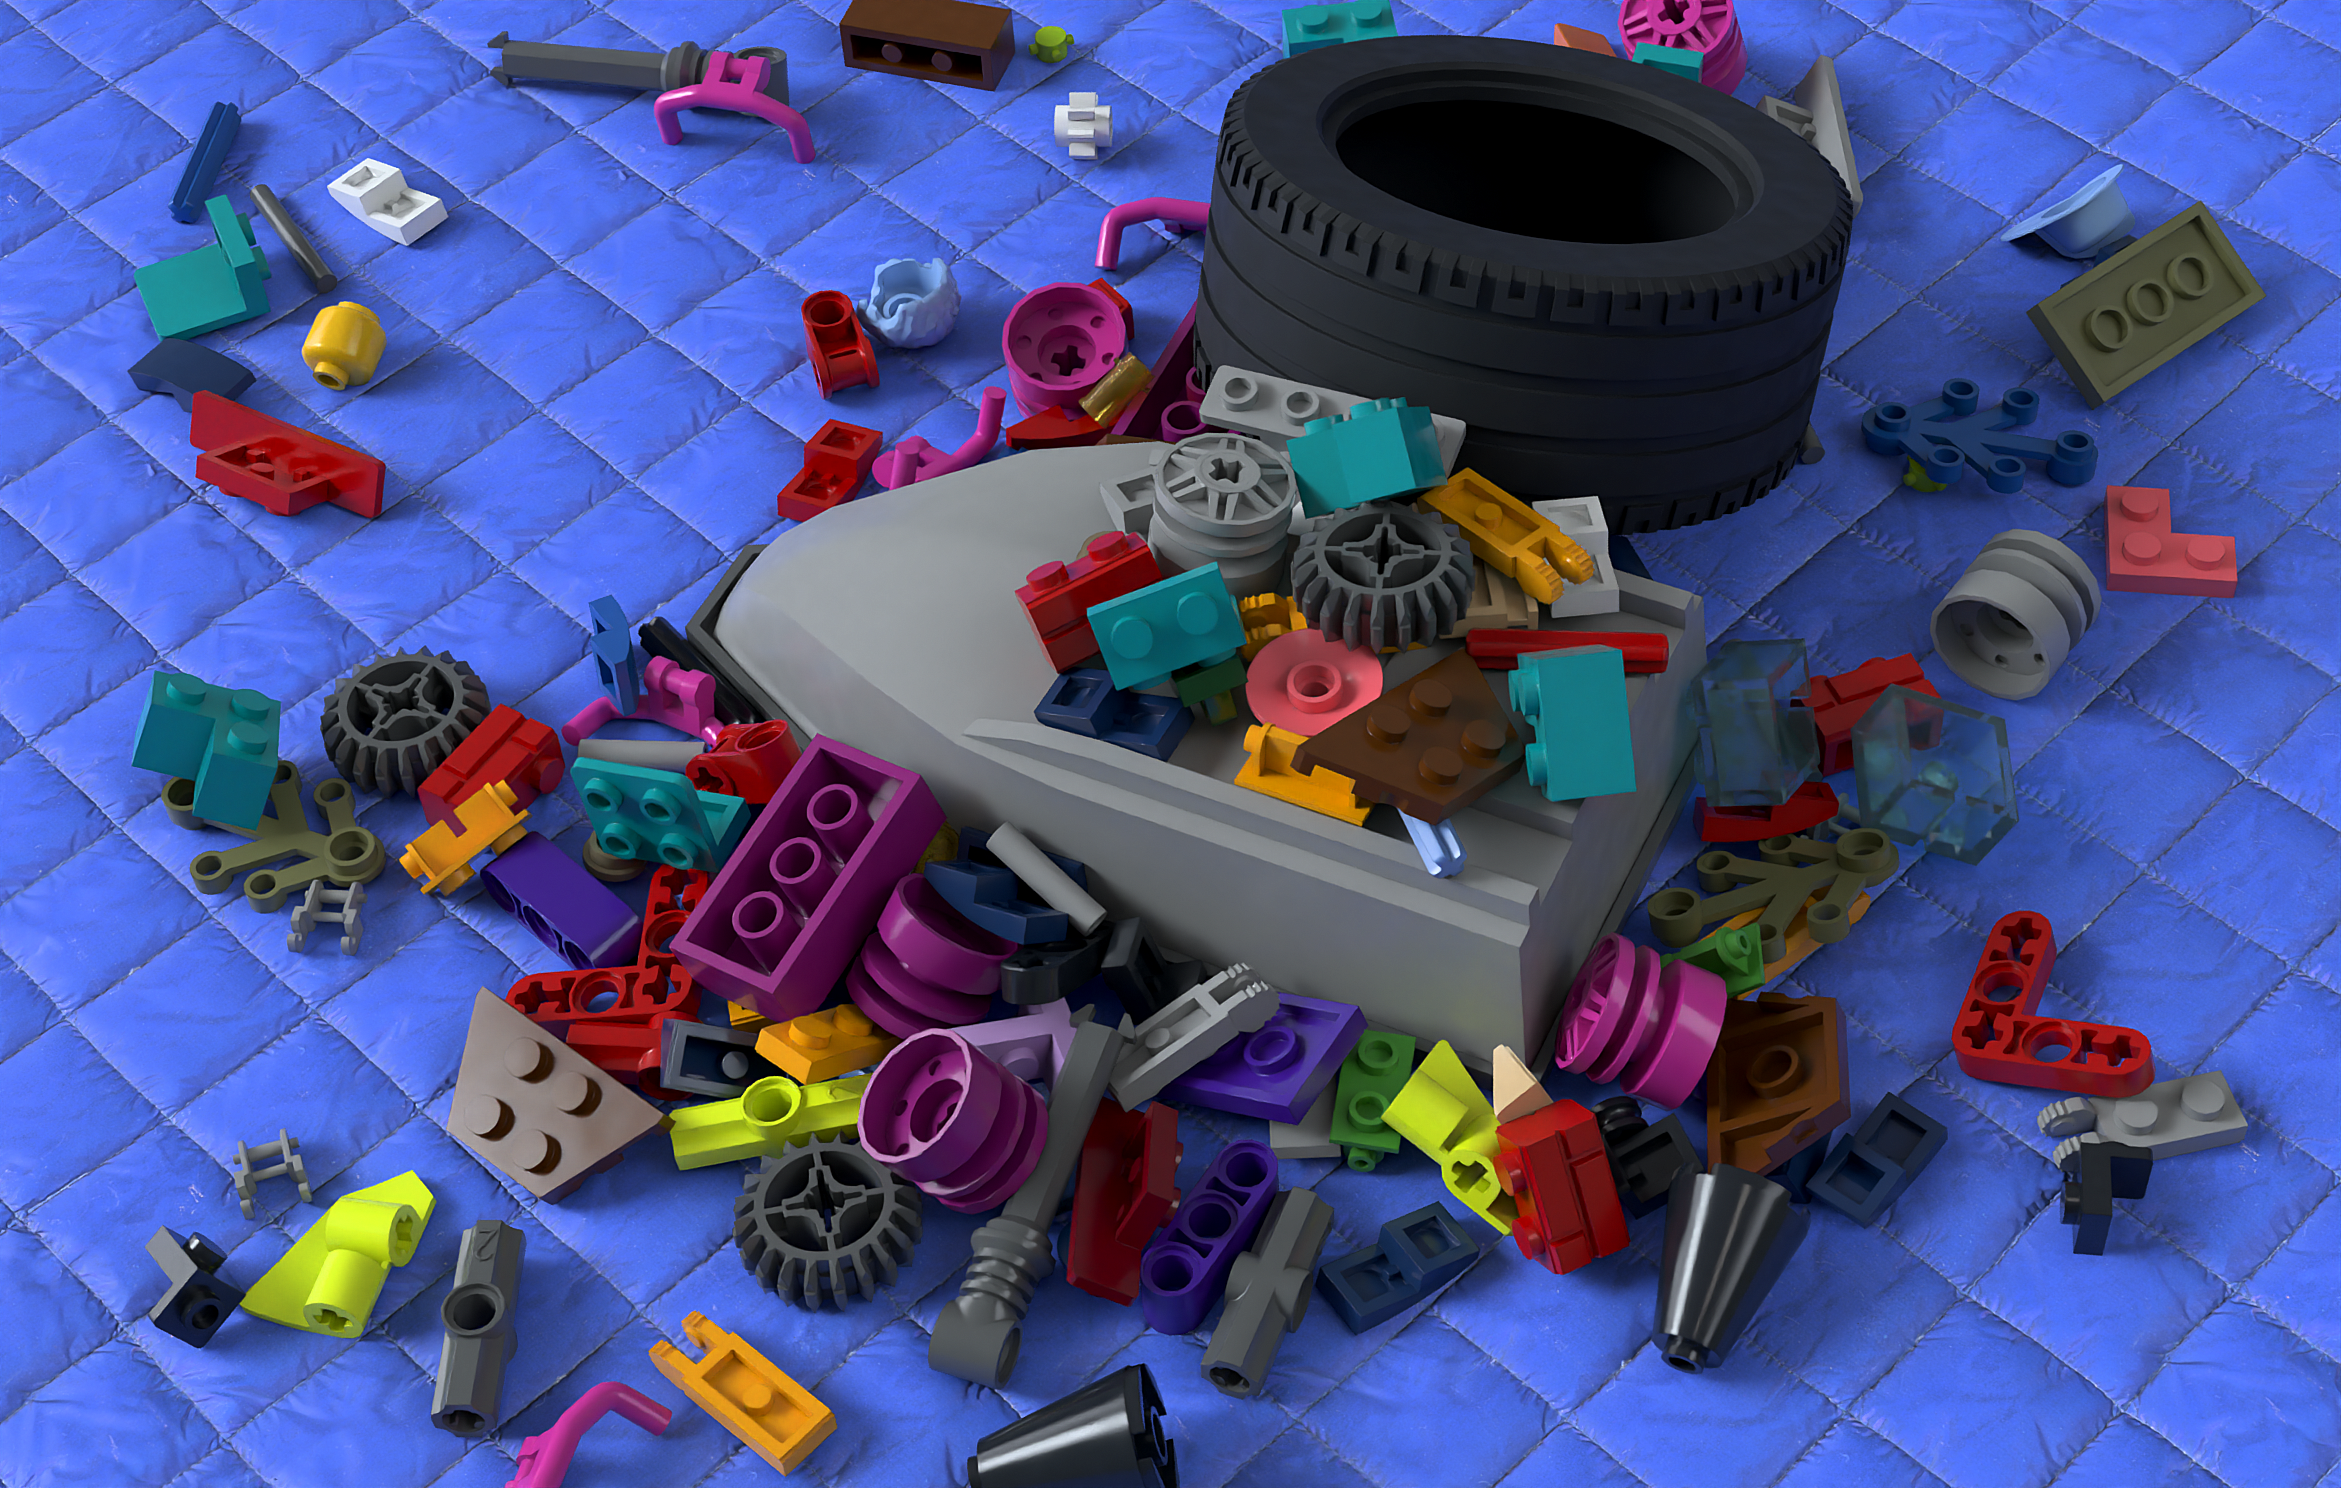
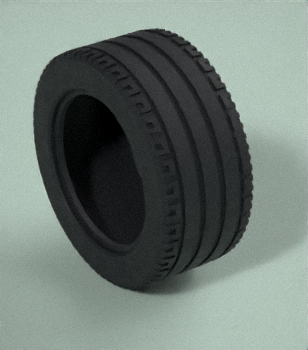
(1536, 244)

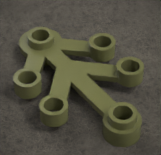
(342, 858)
(1854, 863)

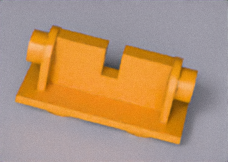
(1271, 774)
(488, 826)

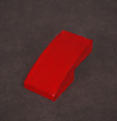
(1053, 430)
(833, 470)
(1805, 808)

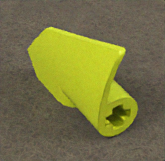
(1455, 1127)
(344, 1259)

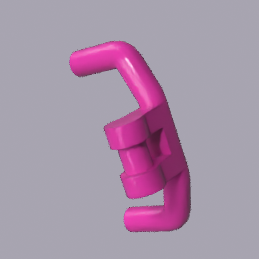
(744, 97)
(1172, 212)
(919, 461)
(665, 682)
(547, 1457)

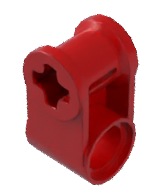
(837, 344)
(747, 761)

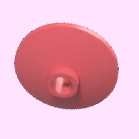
(1304, 666)

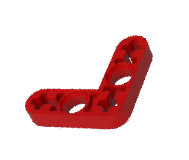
(637, 986)
(2023, 1034)

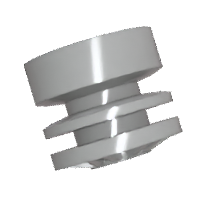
(1224, 504)
(2015, 614)

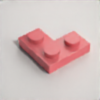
(2151, 559)

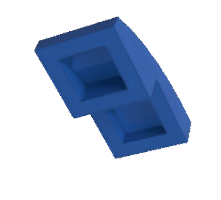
(614, 655)

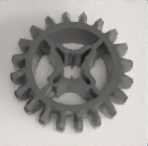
(1383, 577)
(403, 706)
(784, 1223)

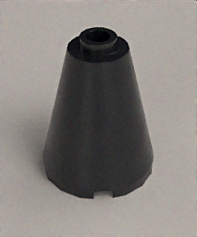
(1719, 1260)
(1085, 1440)

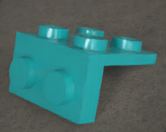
(209, 284)
(1168, 628)
(658, 815)

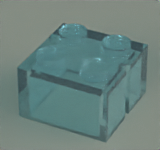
(1747, 745)
(1934, 774)

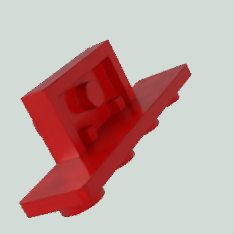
(279, 462)

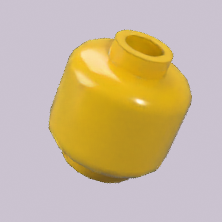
(344, 345)

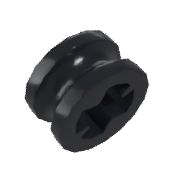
(1619, 1118)

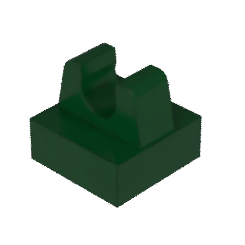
(1210, 687)

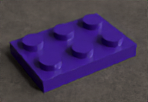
(1279, 1066)

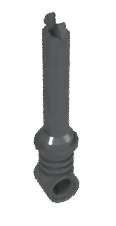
(626, 68)
(982, 1328)

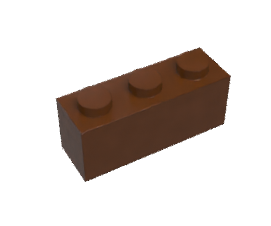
(930, 40)

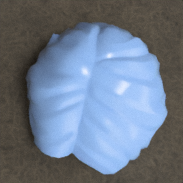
(911, 303)

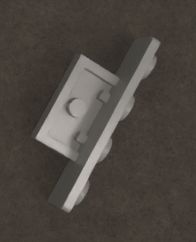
(1820, 121)
(1280, 407)

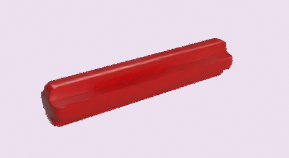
(1499, 647)

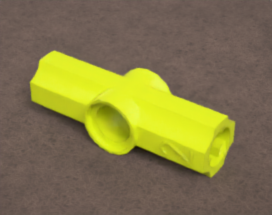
(764, 1119)

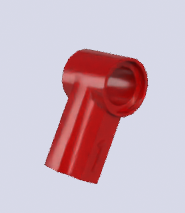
(628, 1051)

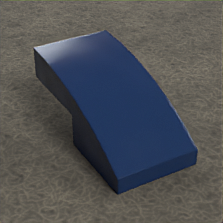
(189, 368)
(1090, 706)
(990, 900)
(1879, 1162)
(1404, 1267)

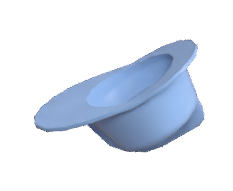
(2083, 221)

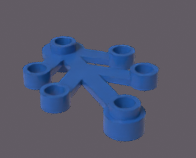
(1911, 430)

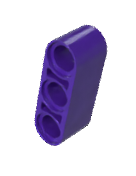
(563, 905)
(1200, 1264)

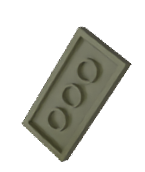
(2145, 304)

